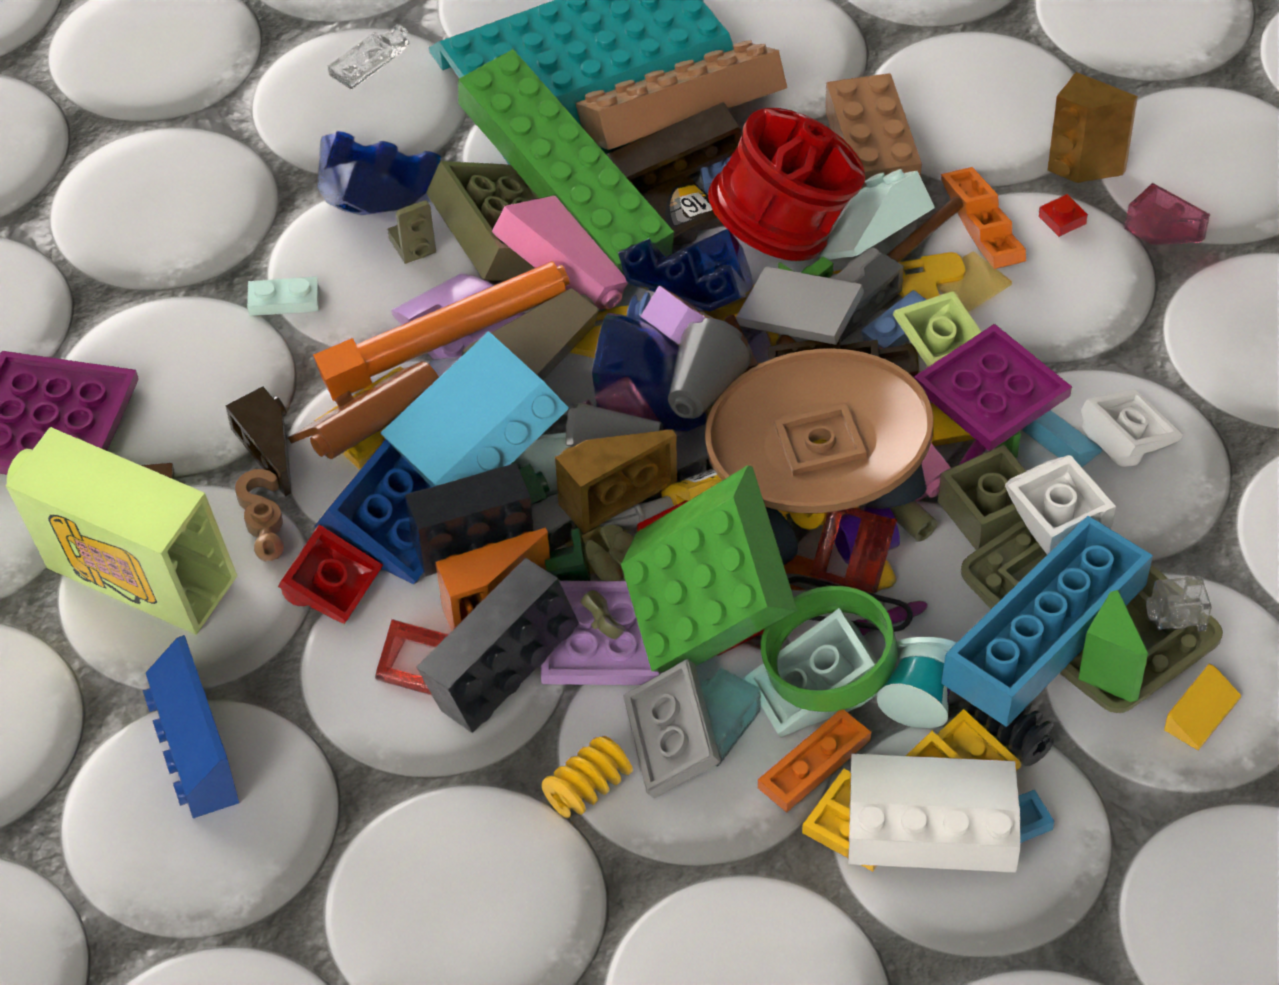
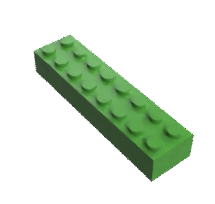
(559, 155)

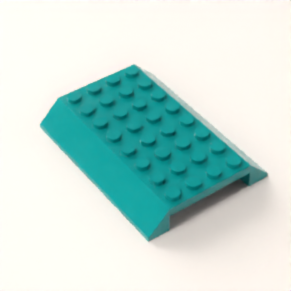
(591, 43)

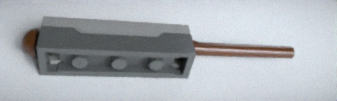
(882, 273)

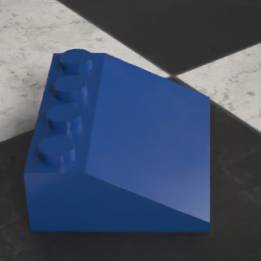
(375, 514)

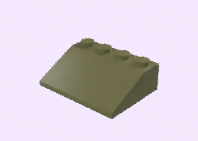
(470, 203)

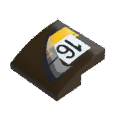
(683, 208)

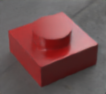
(1062, 215)

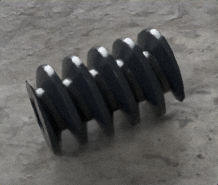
(1022, 736)

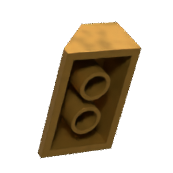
(1091, 130)

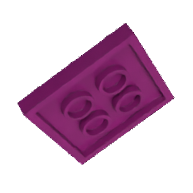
(992, 387)

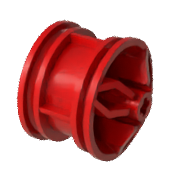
(786, 184)

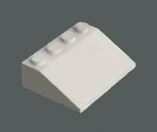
(934, 813)

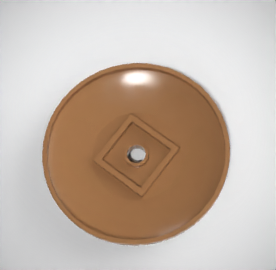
(859, 403)

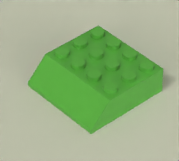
(707, 574)

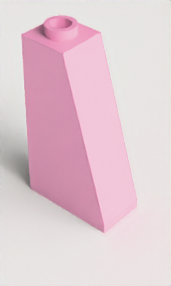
(548, 232)

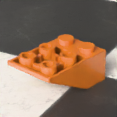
(473, 575)

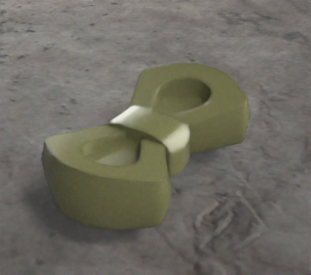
(603, 619)

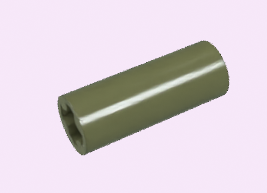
(915, 520)

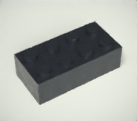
(498, 645)

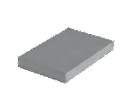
(800, 305)
(671, 728)

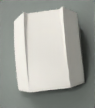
(1057, 499)

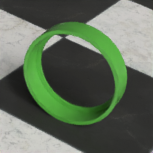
(820, 602)

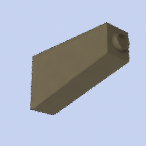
(548, 331)

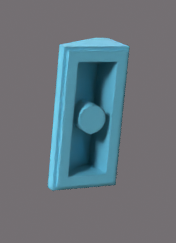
(1062, 438)

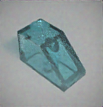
(731, 708)

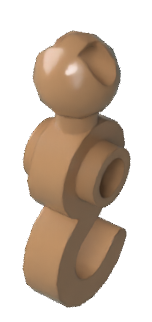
(261, 515)

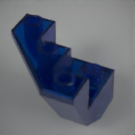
(371, 176)
(703, 274)

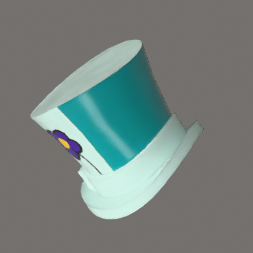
(915, 688)

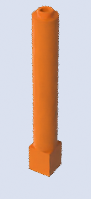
(351, 364)

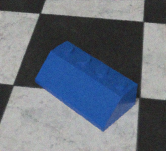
(190, 732)

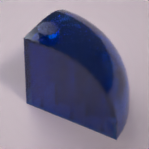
(647, 358)

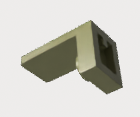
(414, 232)

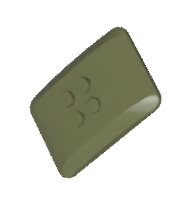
(1015, 552)

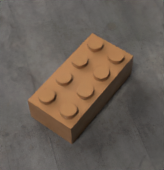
(873, 123)

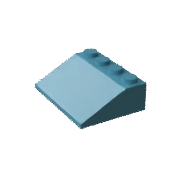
(475, 415)

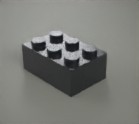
(468, 514)

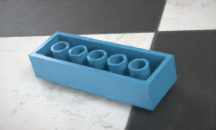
(1043, 620)

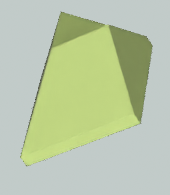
(937, 326)

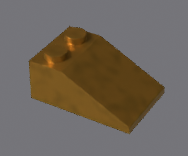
(614, 474)

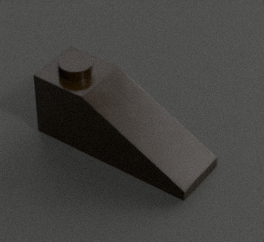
(261, 429)

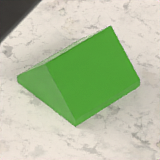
(1114, 651)

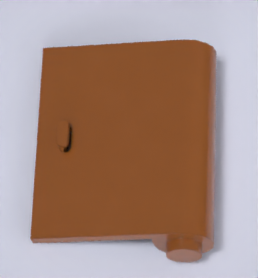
(367, 412)

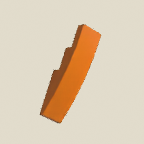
(983, 217)

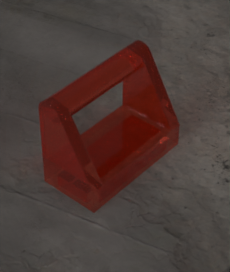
(867, 554)
(396, 636)

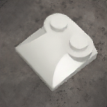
(1127, 426)

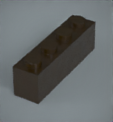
(679, 149)

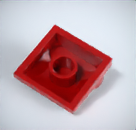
(329, 575)

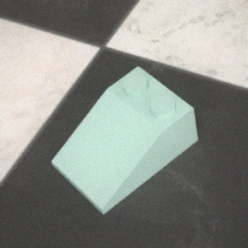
(878, 212)
(820, 659)

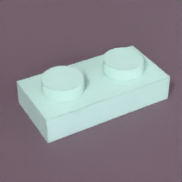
(283, 296)

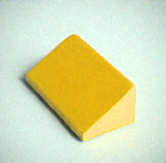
(1202, 708)

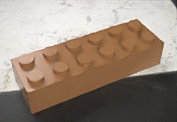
(670, 97)

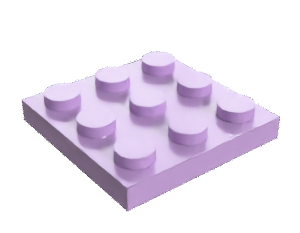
(590, 655)

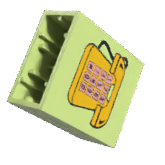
(122, 529)

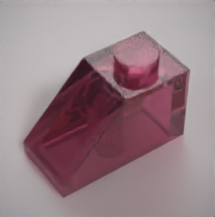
(1165, 218)

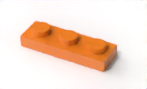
(814, 760)

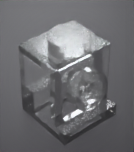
(1179, 603)

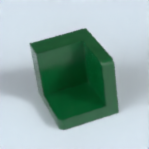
(569, 562)

